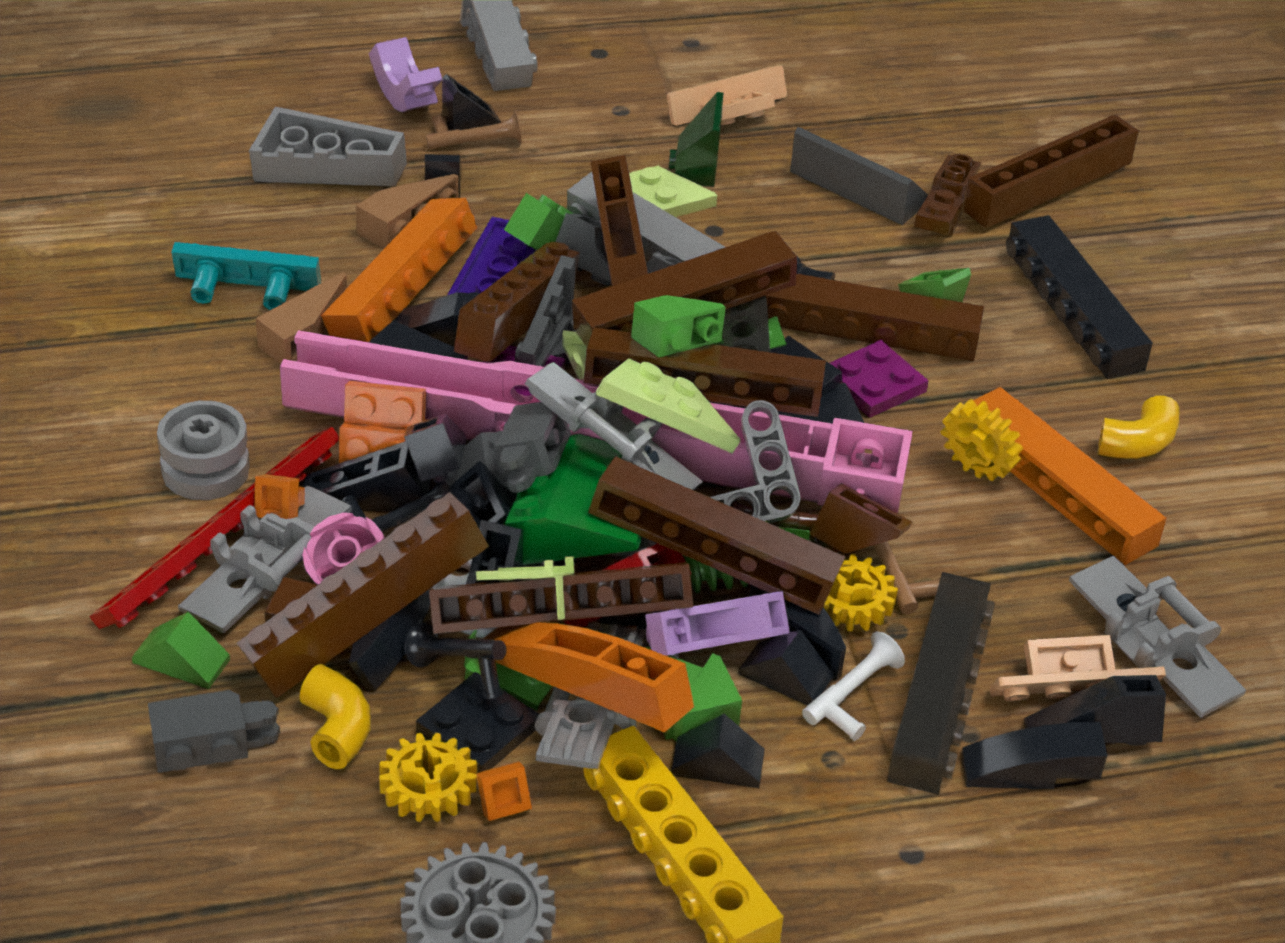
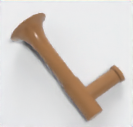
(446, 138)
(906, 592)

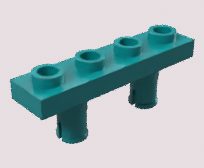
(243, 266)

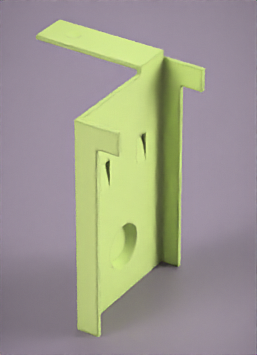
(546, 571)

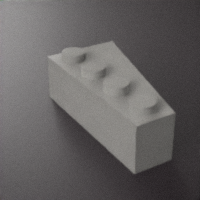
(499, 42)
(325, 151)

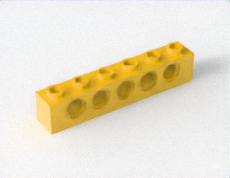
(682, 844)

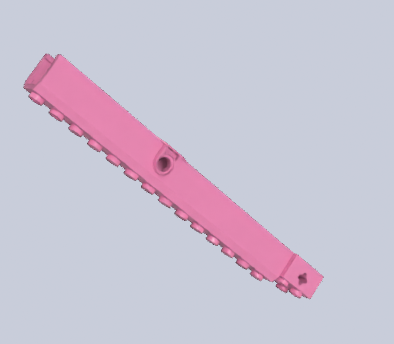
(483, 396)

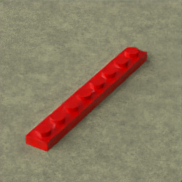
(180, 559)

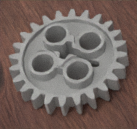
(453, 894)

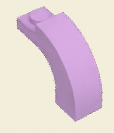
(400, 78)
(717, 624)

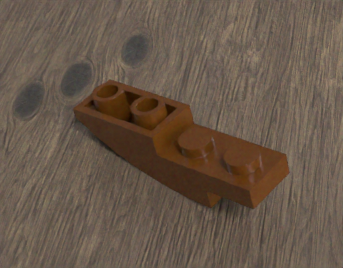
(946, 199)

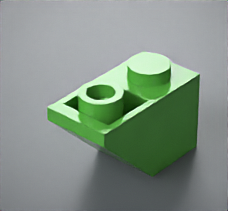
(536, 221)
(676, 324)

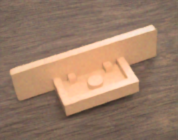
(743, 95)
(1065, 666)

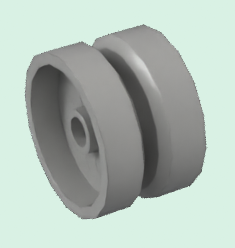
(203, 450)

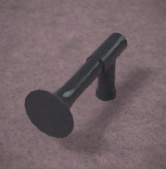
(403, 513)
(423, 647)

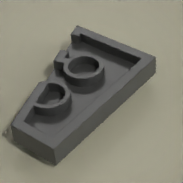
(551, 316)

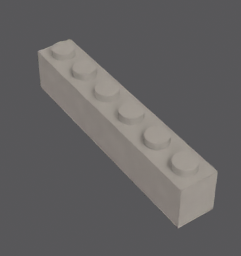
(659, 230)

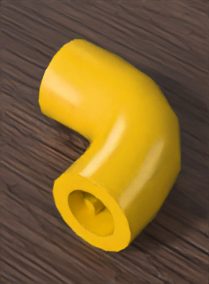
(1143, 436)
(346, 716)

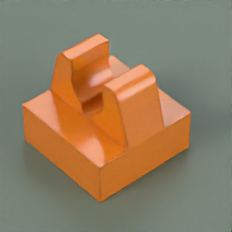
(278, 496)
(504, 791)

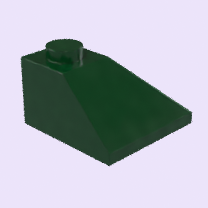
(699, 145)

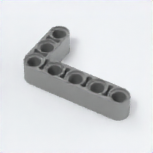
(766, 481)

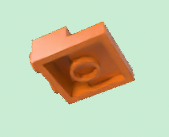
(377, 417)

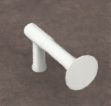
(884, 653)

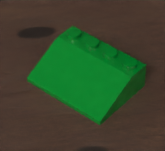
(557, 508)

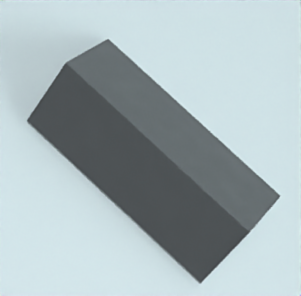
(855, 177)

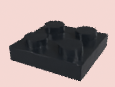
(483, 725)

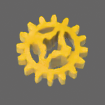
(981, 439)
(861, 594)
(428, 777)

